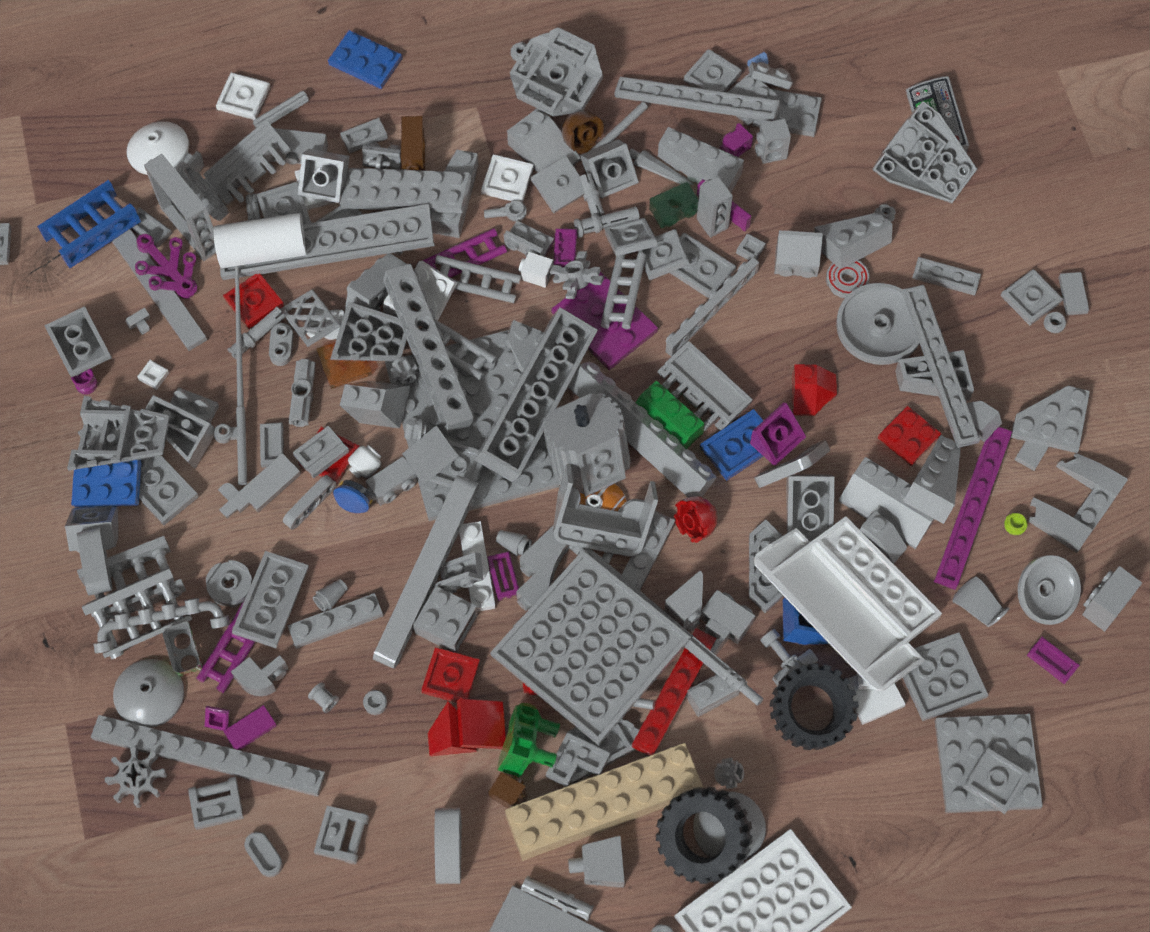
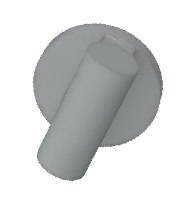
(414, 429)

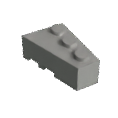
(915, 377)
(185, 431)

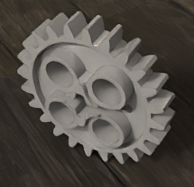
(204, 191)

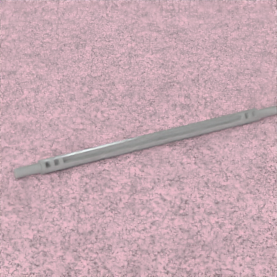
(694, 645)

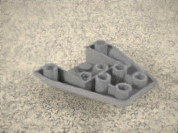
(926, 157)

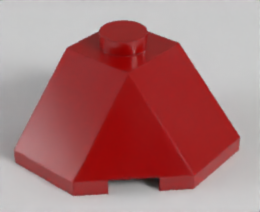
(811, 389)

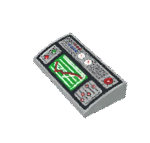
(940, 97)

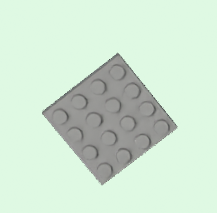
(963, 743)

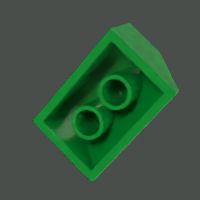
(671, 414)

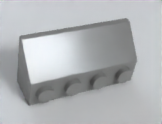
(881, 491)

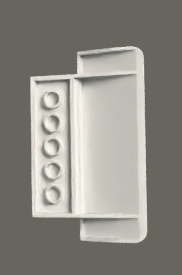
(852, 599)

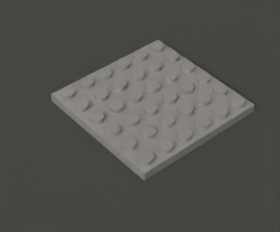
(590, 647)

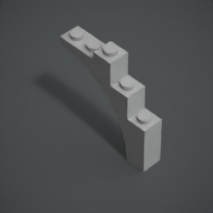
(540, 563)

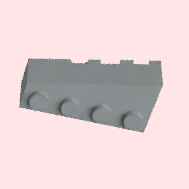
(936, 483)

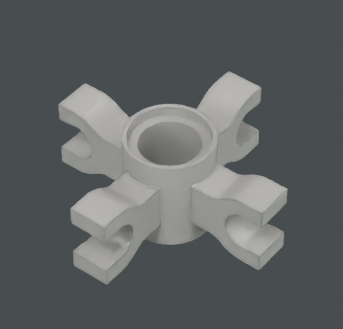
(576, 275)

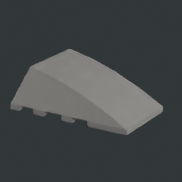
(117, 434)

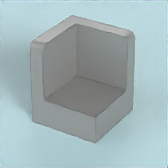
(718, 631)

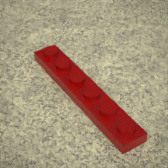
(671, 698)

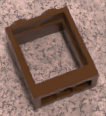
(412, 143)

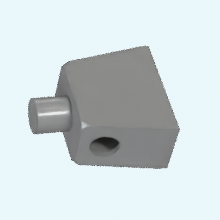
(600, 863)

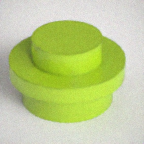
(1015, 524)

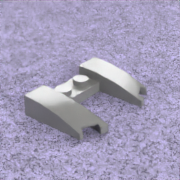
(1075, 530)

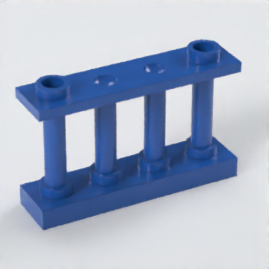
(98, 236)

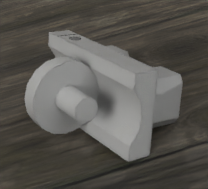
(381, 157)

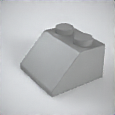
(610, 168)
(323, 175)
(798, 253)
(90, 518)
(686, 603)

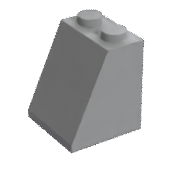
(375, 402)

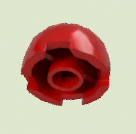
(696, 518)

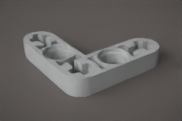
(793, 466)

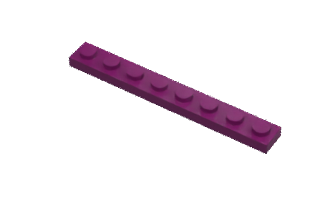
(972, 509)

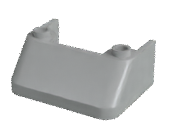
(602, 528)

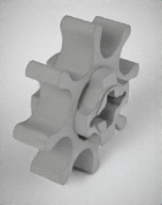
(127, 773)

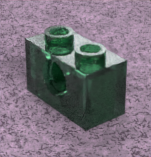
(679, 196)

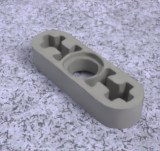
(309, 502)

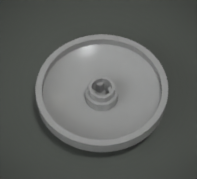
(876, 324)

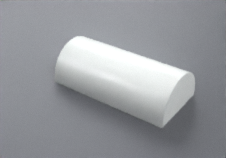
(260, 240)

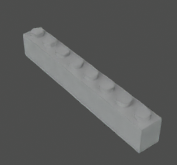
(647, 434)

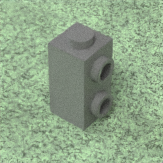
(391, 481)

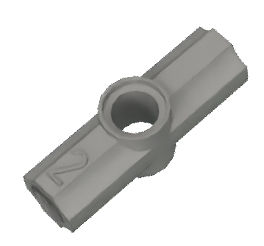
(301, 404)

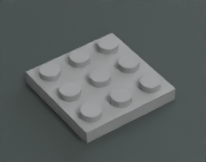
(944, 678)

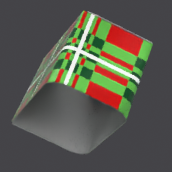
(169, 636)

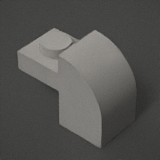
(258, 681)

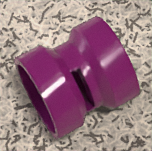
(81, 383)

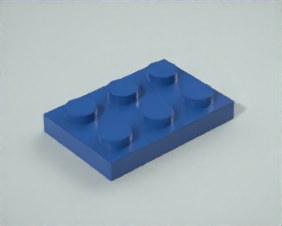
(365, 59)
(731, 447)
(107, 485)

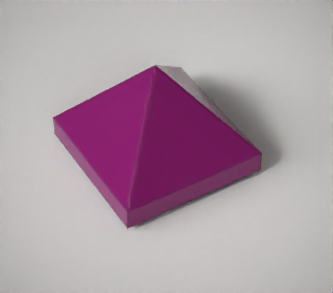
(216, 718)

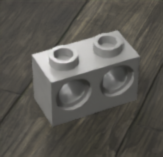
(773, 141)

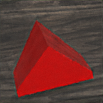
(444, 734)

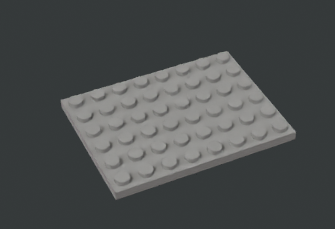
(487, 401)

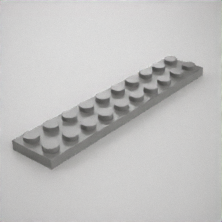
(353, 239)

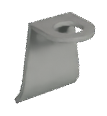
(979, 602)

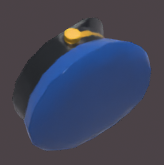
(352, 497)

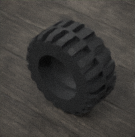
(679, 854)

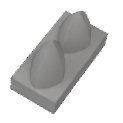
(195, 404)

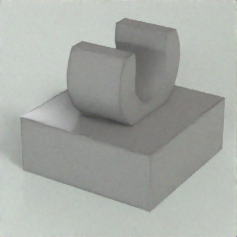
(138, 320)

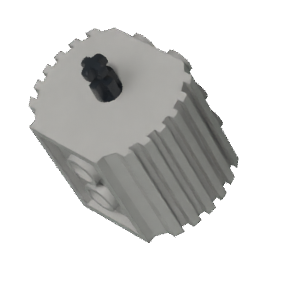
(590, 439)

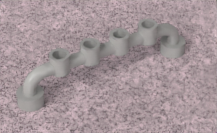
(147, 616)

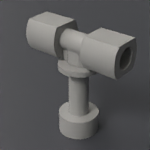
(790, 662)

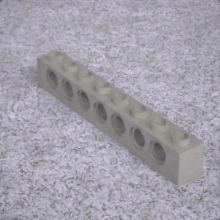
(450, 418)

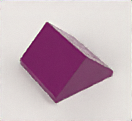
(777, 434)

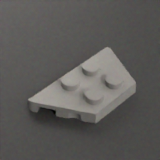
(617, 743)

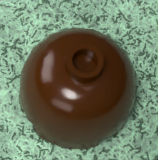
(582, 131)

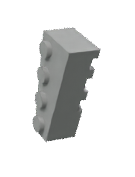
(699, 159)
(451, 223)

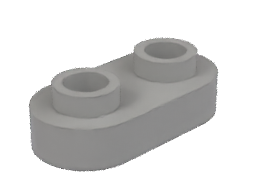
(281, 342)

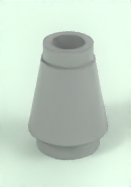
(514, 542)
(329, 595)

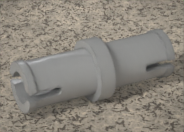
(591, 194)

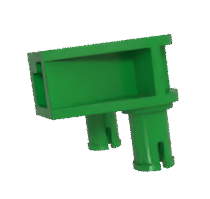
(520, 742)

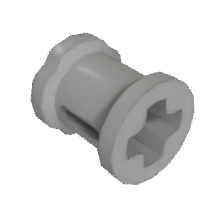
(323, 697)

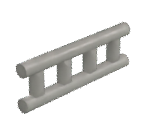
(487, 273)
(630, 300)
(456, 358)

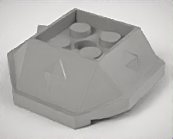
(555, 55)

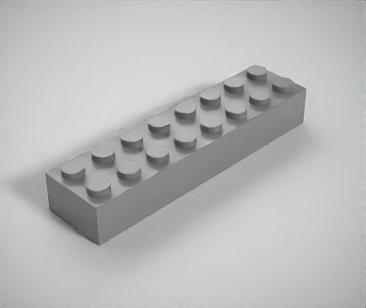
(535, 395)

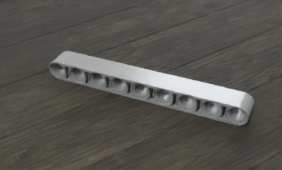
(426, 571)

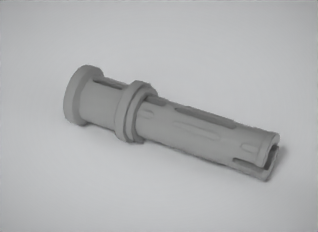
(597, 223)

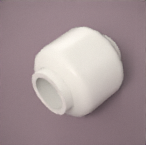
(364, 462)

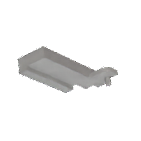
(261, 489)

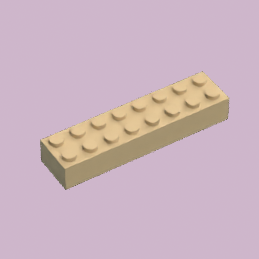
(601, 802)

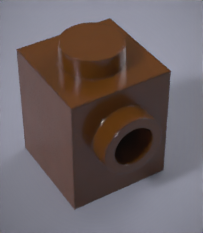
(508, 790)

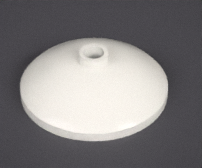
(157, 139)

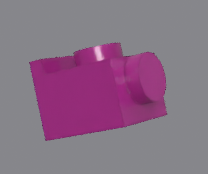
(737, 142)

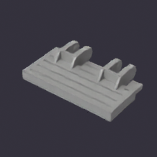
(247, 162)
(704, 384)

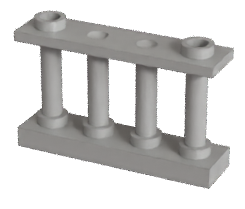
(136, 558)
(118, 599)

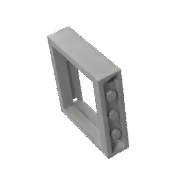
(181, 206)

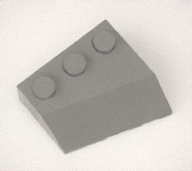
(368, 336)

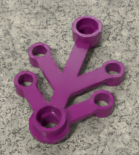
(167, 268)

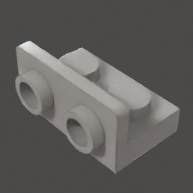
(527, 240)

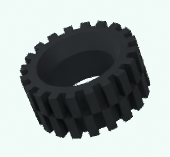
(837, 691)

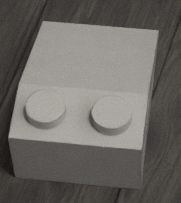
(539, 141)
(78, 341)
(810, 503)

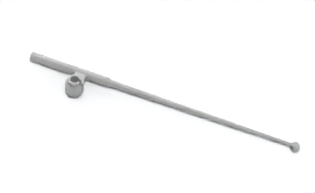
(237, 433)

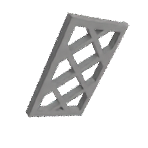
(319, 331)

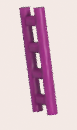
(467, 246)
(220, 651)

